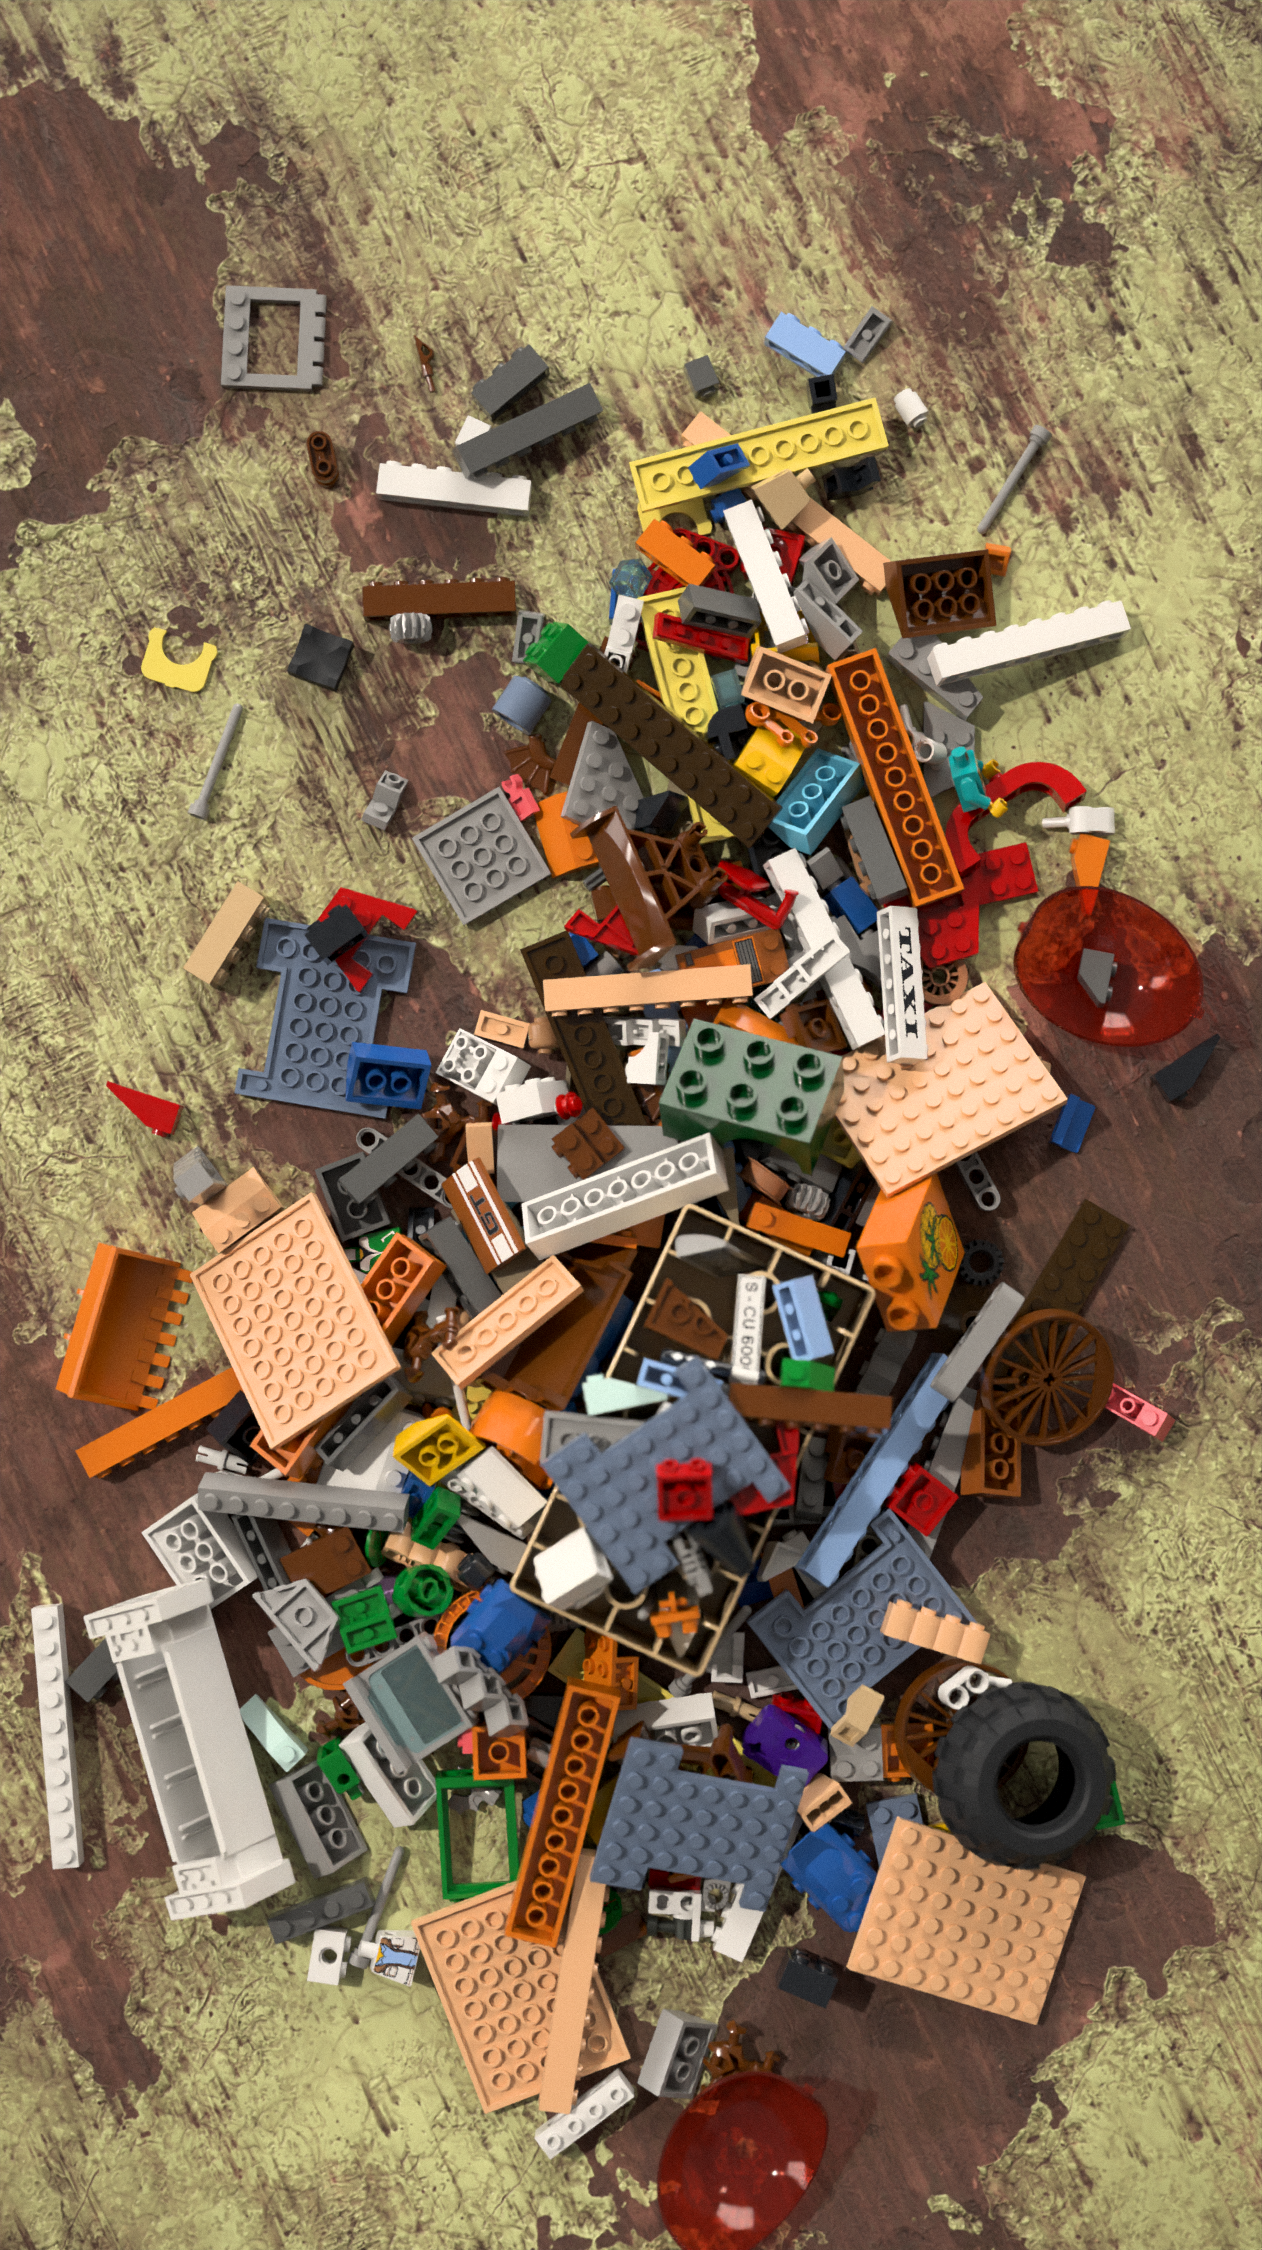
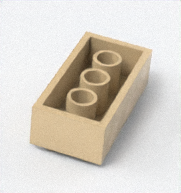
(227, 935)

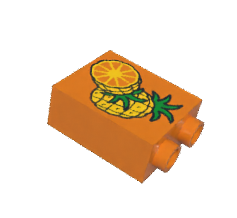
(911, 1255)

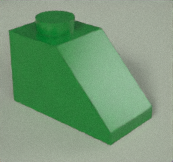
(806, 1375)

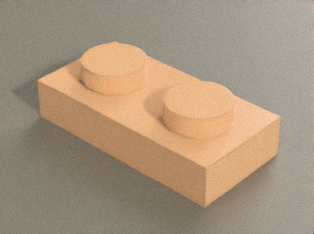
(502, 1029)

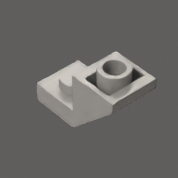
(385, 800)

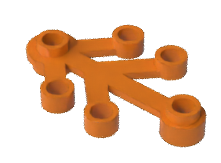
(766, 717)

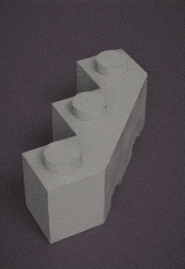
(885, 1363)
(482, 1690)

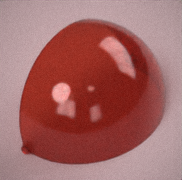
(1156, 974)
(739, 2161)

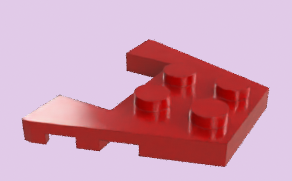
(368, 912)
(610, 932)
(952, 933)
(750, 1500)

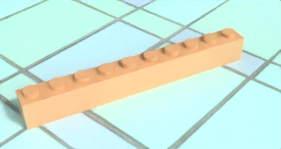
(811, 521)
(573, 1989)

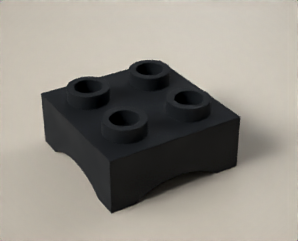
(320, 658)

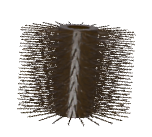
(959, 1315)

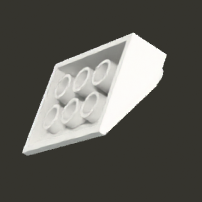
(374, 1466)
(202, 1547)

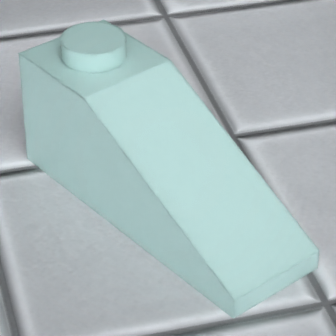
(613, 1394)
(272, 1733)

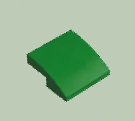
(364, 1619)

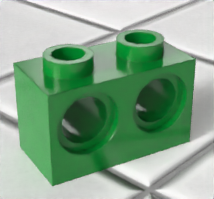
(435, 1518)

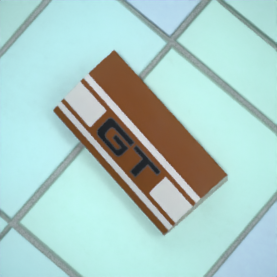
(483, 1216)

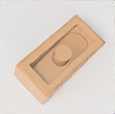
(480, 1144)

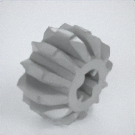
(410, 628)
(807, 1202)

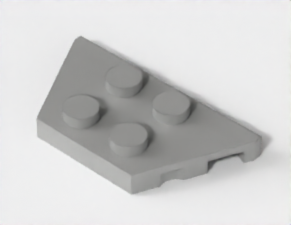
(953, 733)
(302, 1618)

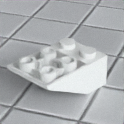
(481, 1066)

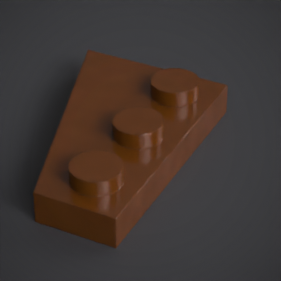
(684, 1323)

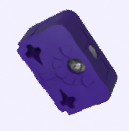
(780, 1740)

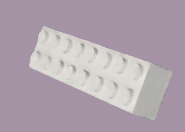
(624, 1196)

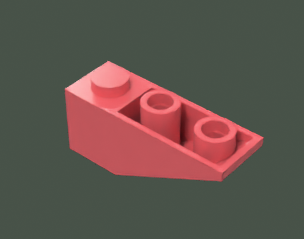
(1139, 1413)

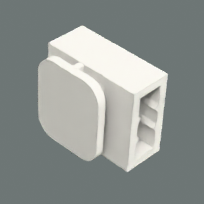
(573, 1571)

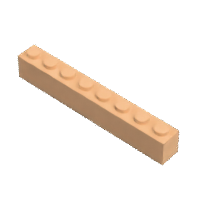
(648, 988)

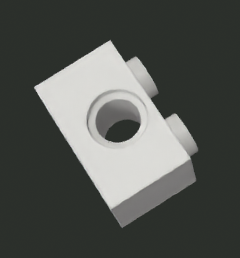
(325, 1970)

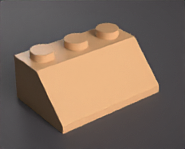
(785, 684)
(237, 1210)

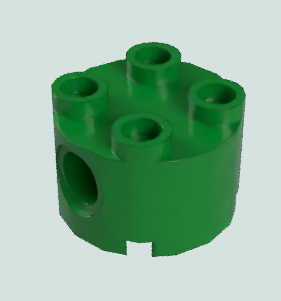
(422, 1590)

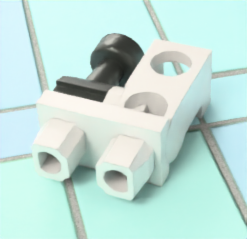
(686, 1911)

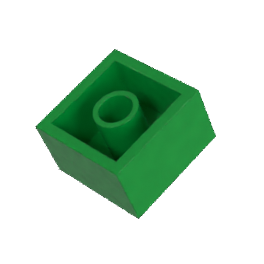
(554, 651)

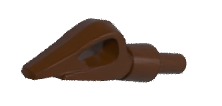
(426, 368)

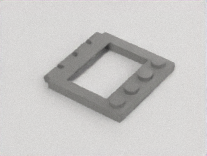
(237, 332)

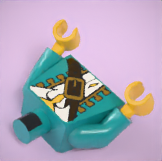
(969, 781)

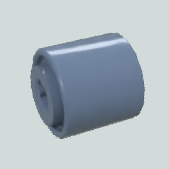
(522, 704)

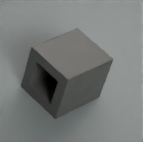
(701, 377)

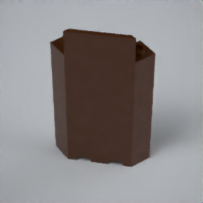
(555, 1355)

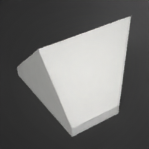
(777, 1559)

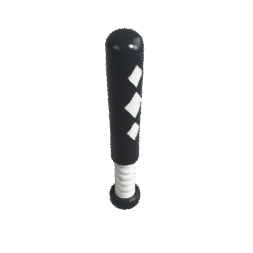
(678, 1358)

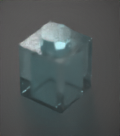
(630, 578)
(727, 688)

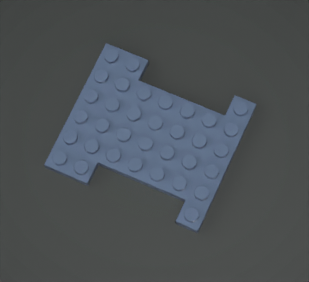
(320, 1017)
(618, 1487)
(837, 1636)
(695, 1824)

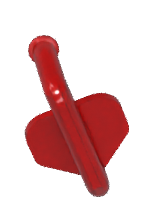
(750, 883)

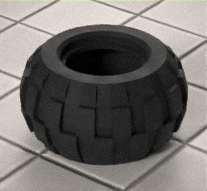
(976, 1752)

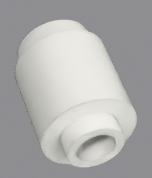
(911, 408)

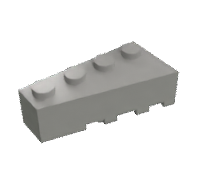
(910, 658)
(197, 1177)

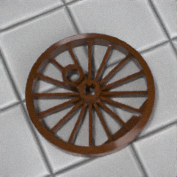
(1047, 1377)
(913, 1761)

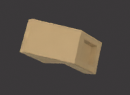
(859, 1715)

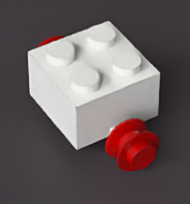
(535, 1101)

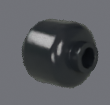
(476, 1571)

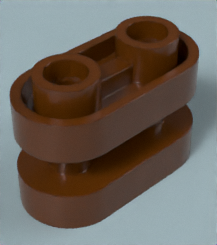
(323, 459)

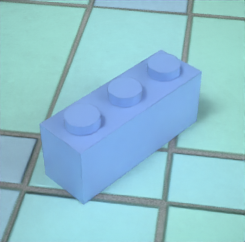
(804, 346)
(803, 1318)
(663, 1378)

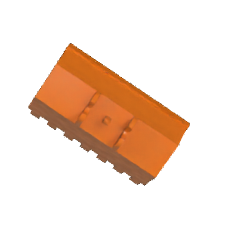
(121, 1328)

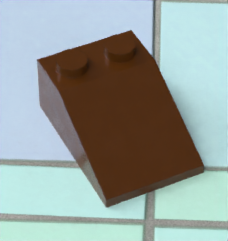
(328, 1561)

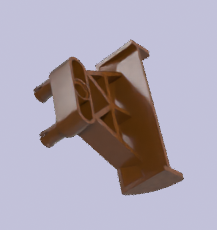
(633, 888)
(721, 1756)

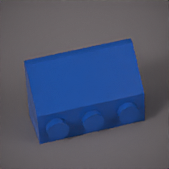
(387, 1075)

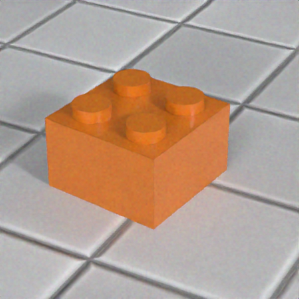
(498, 1755)

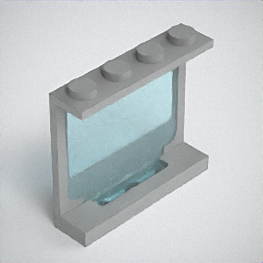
(408, 1705)

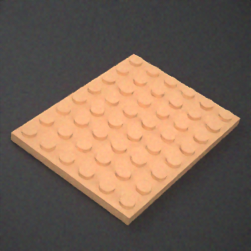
(966, 1094)
(294, 1321)
(964, 1925)
(503, 1998)

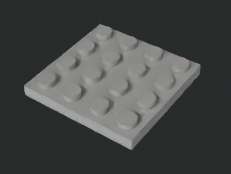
(481, 856)

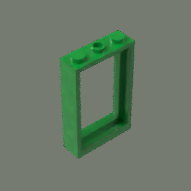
(464, 1779)

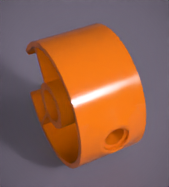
(516, 1432)

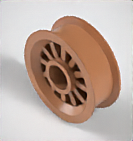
(960, 985)
(764, 1181)

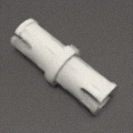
(221, 1459)

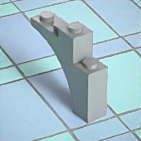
(864, 952)

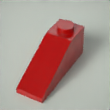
(150, 1110)

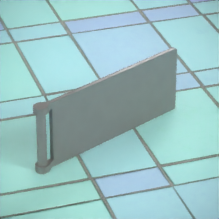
(532, 1169)

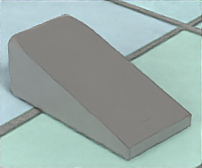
(867, 334)
(527, 632)

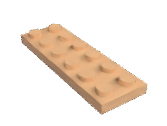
(508, 1321)

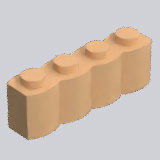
(446, 1555)
(935, 1632)

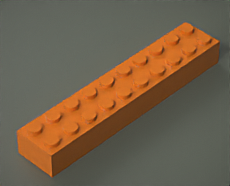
(894, 778)
(395, 1292)
(562, 1812)

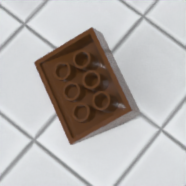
(941, 593)

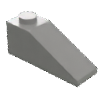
(826, 620)
(497, 1546)

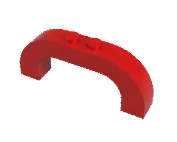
(1032, 776)

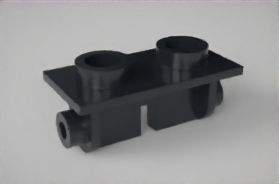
(849, 1822)

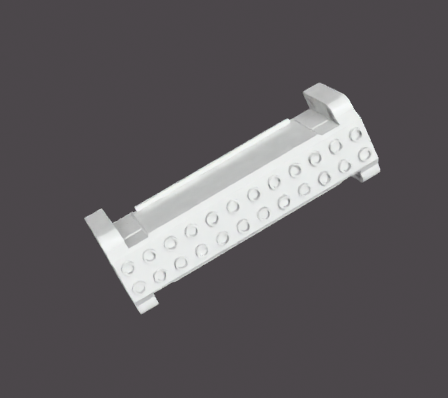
(194, 1749)

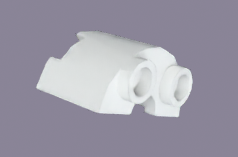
(728, 1662)

